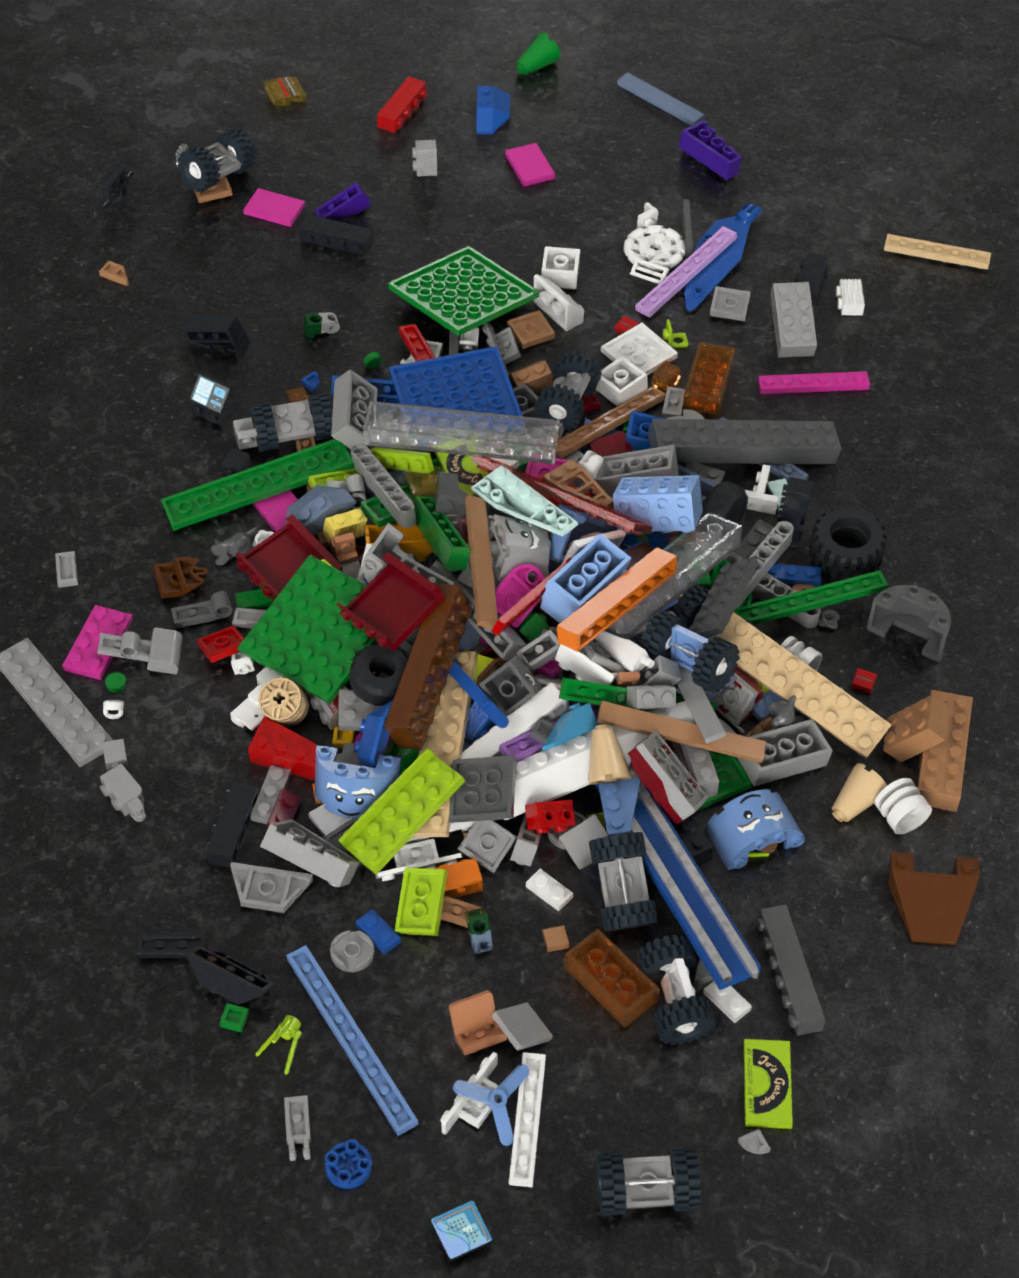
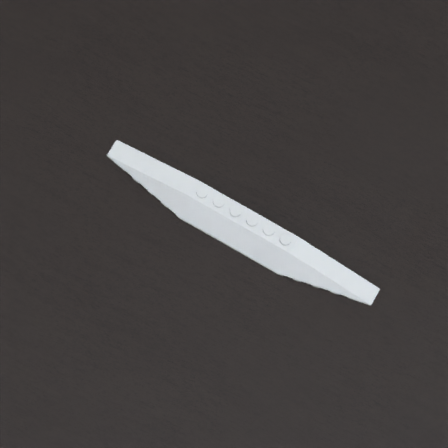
(566, 767)

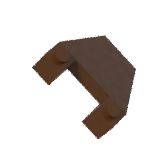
(932, 903)

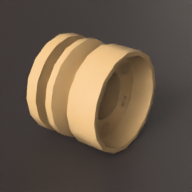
(291, 710)

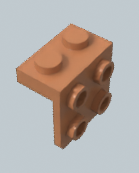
(474, 1023)

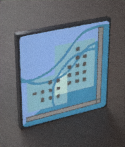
(461, 1230)

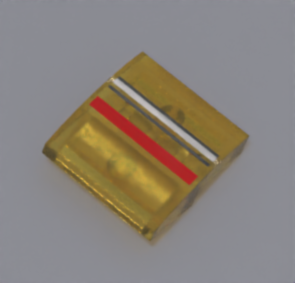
(284, 90)

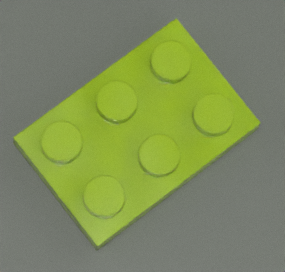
(421, 901)

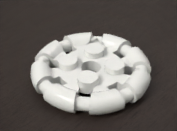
(667, 241)

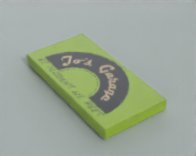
(467, 471)
(767, 1084)

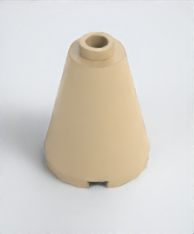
(606, 757)
(857, 793)

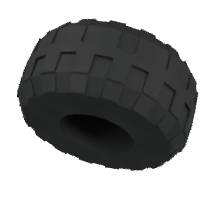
(726, 501)
(372, 659)

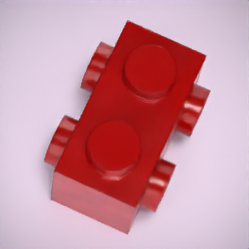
(550, 815)

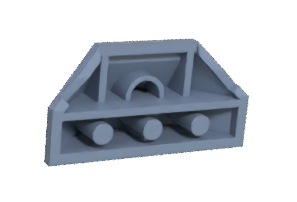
(318, 505)

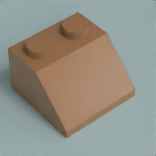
(535, 376)

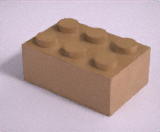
(917, 728)

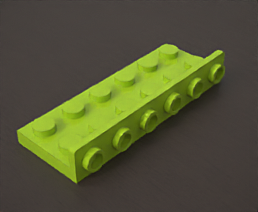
(401, 811)

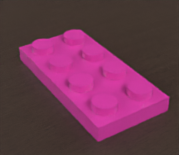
(83, 655)

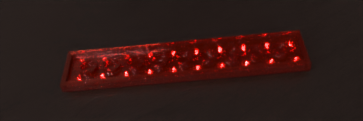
(569, 498)

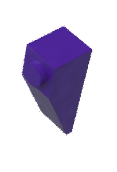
(345, 204)

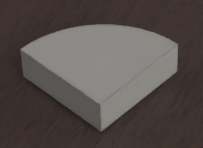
(754, 1142)

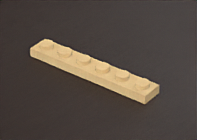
(937, 251)

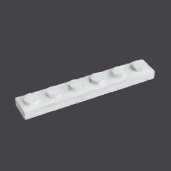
(527, 1122)

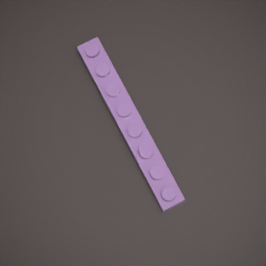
(686, 271)

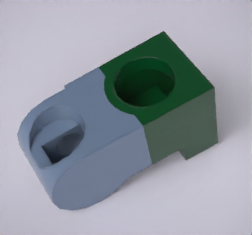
(479, 930)

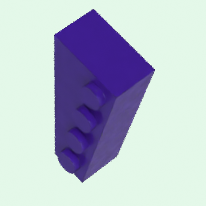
(710, 149)

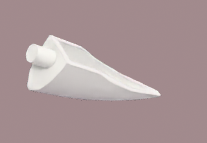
(625, 652)

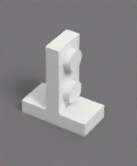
(757, 498)

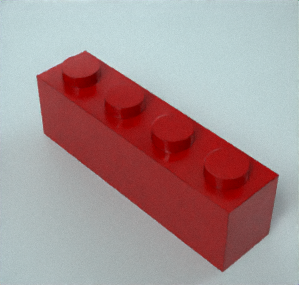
(401, 104)

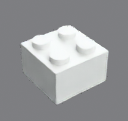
(561, 266)
(622, 381)

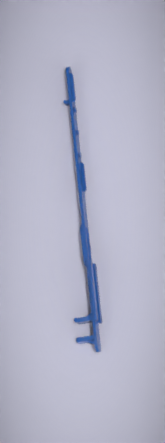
(477, 694)

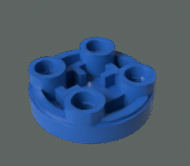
(348, 1164)

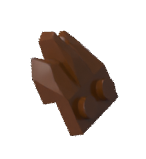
(179, 577)

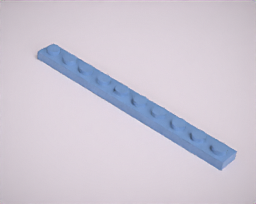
(352, 1041)

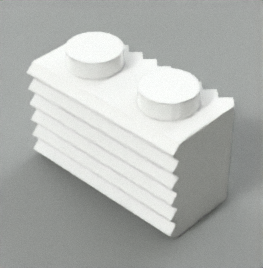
(850, 297)

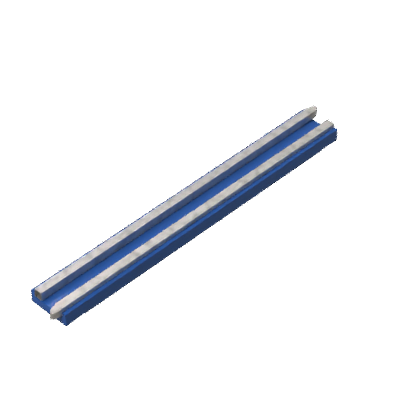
(691, 896)

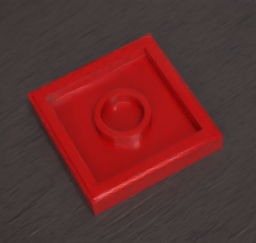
(221, 643)

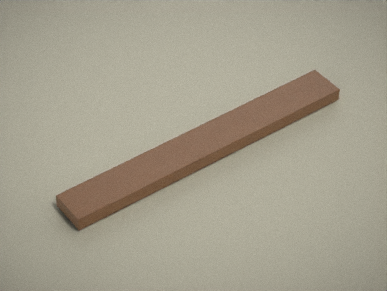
(608, 421)
(481, 562)
(679, 731)

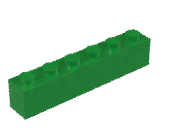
(441, 534)

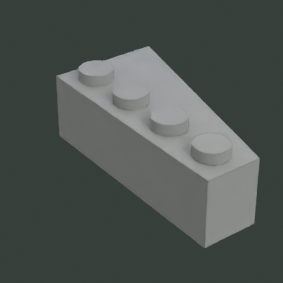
(310, 852)

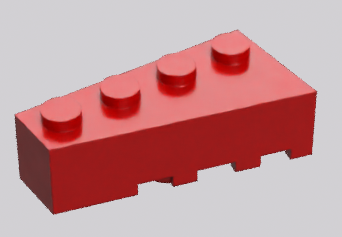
(283, 748)

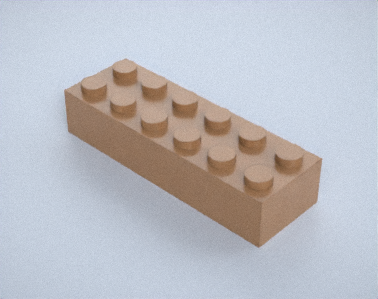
(943, 765)

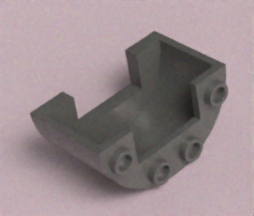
(914, 611)

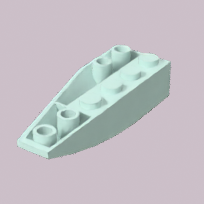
(518, 499)

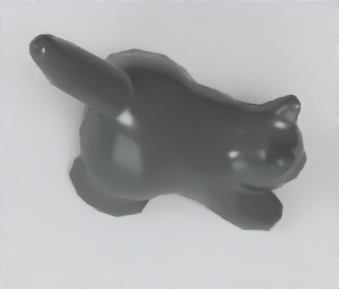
(228, 548)
(784, 713)

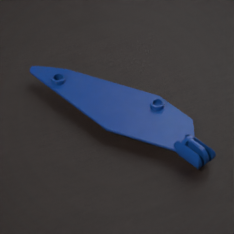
(708, 278)

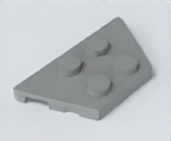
(268, 887)

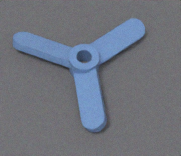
(486, 1096)

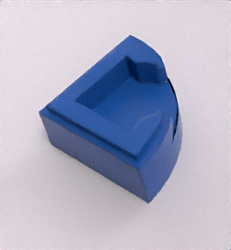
(311, 382)

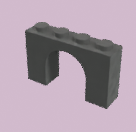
(451, 498)

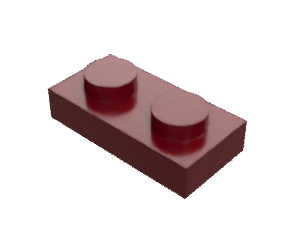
(284, 807)

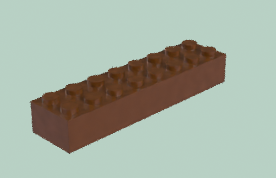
(428, 670)

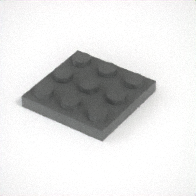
(486, 790)

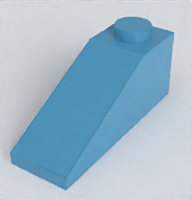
(571, 725)

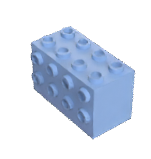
(661, 501)
(583, 577)

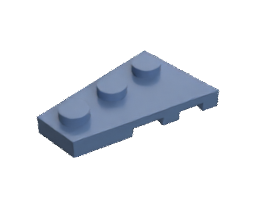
(619, 804)

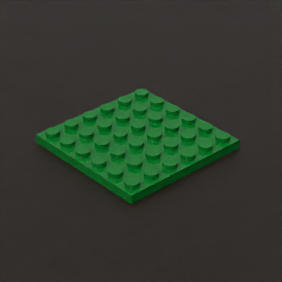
(463, 290)
(305, 634)

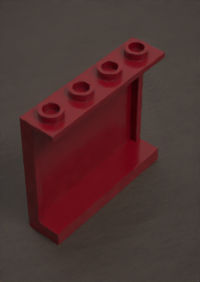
(280, 556)
(393, 603)

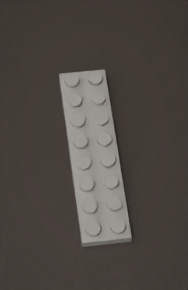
(53, 702)

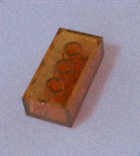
(708, 378)
(611, 978)

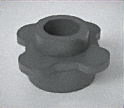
(829, 619)

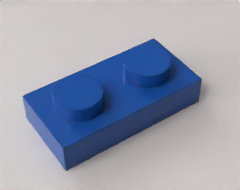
(379, 931)

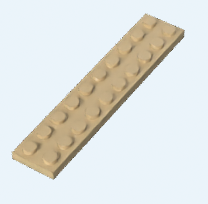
(814, 693)
(447, 736)

